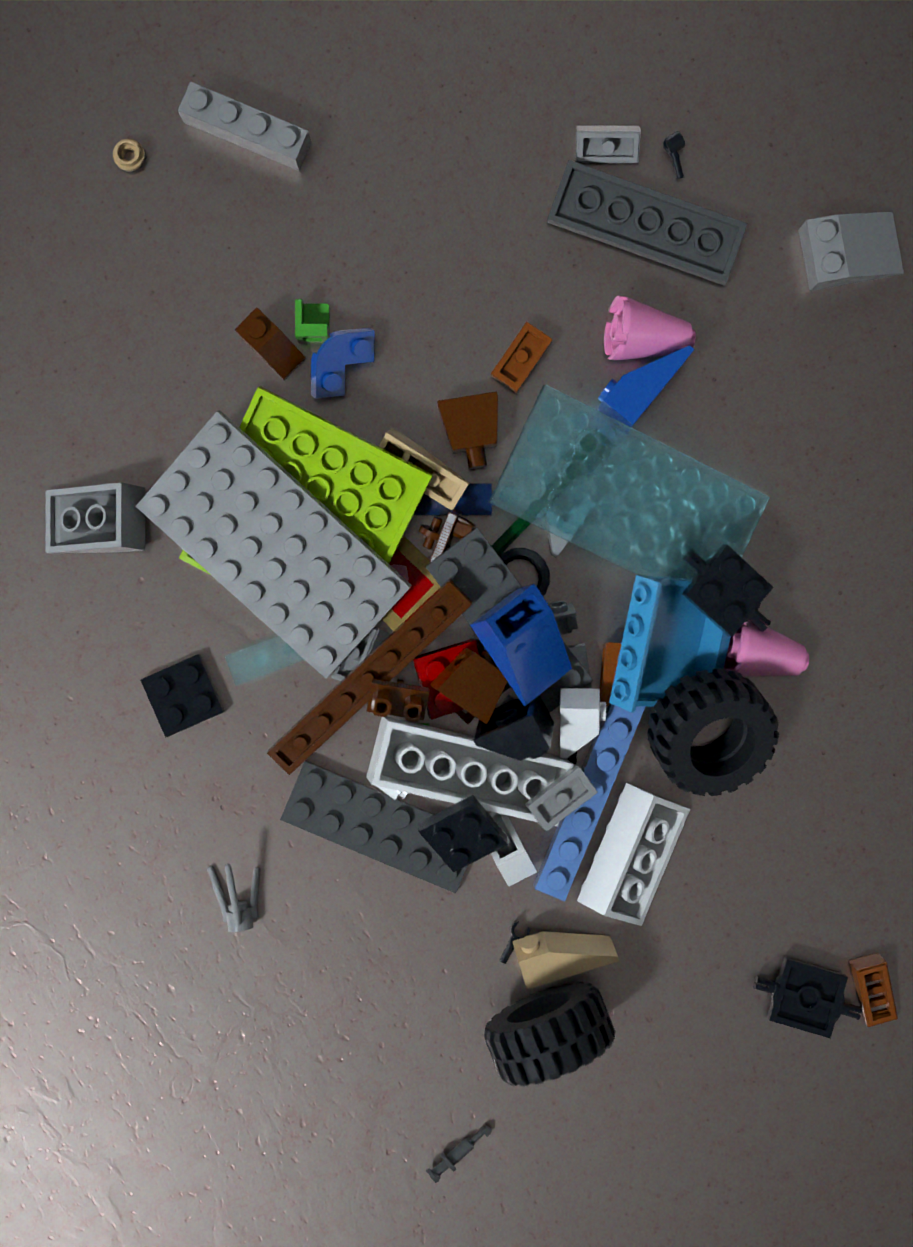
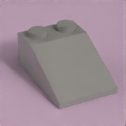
(850, 249)
(95, 519)

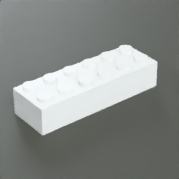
(453, 768)

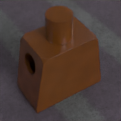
(471, 425)
(472, 683)

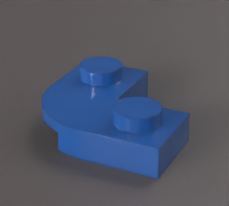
(329, 362)

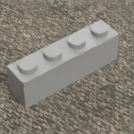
(244, 126)

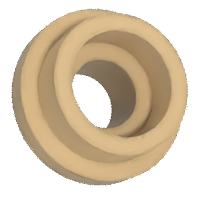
(125, 146)

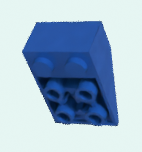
(524, 642)

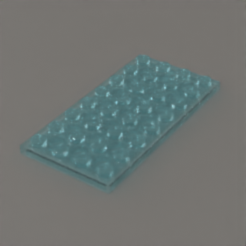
(621, 491)

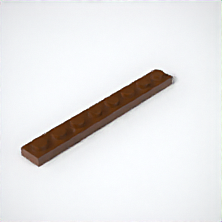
(380, 664)

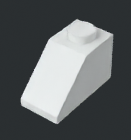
(579, 718)
(512, 859)

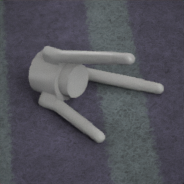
(237, 914)

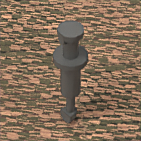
(456, 1154)

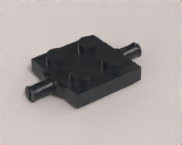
(727, 590)
(807, 997)

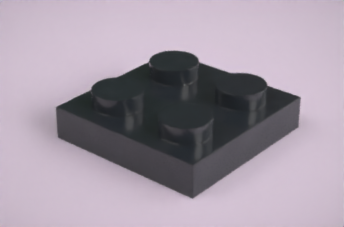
(182, 695)
(463, 833)

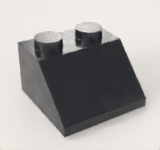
(517, 730)

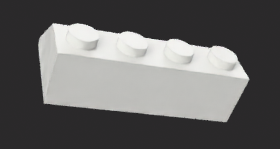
(633, 855)

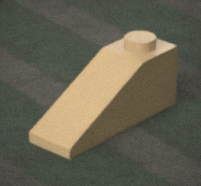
(445, 484)
(558, 955)

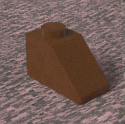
(270, 343)

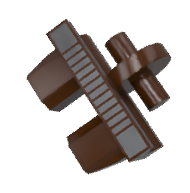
(453, 526)
(398, 699)

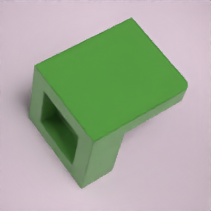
(311, 322)

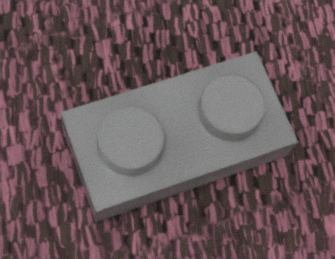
(561, 798)

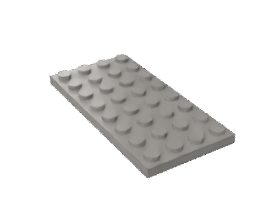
(273, 544)

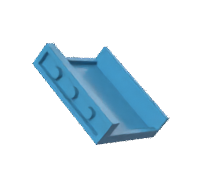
(663, 643)

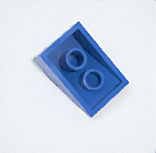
(637, 389)

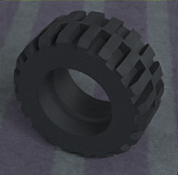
(730, 758)
(549, 1034)

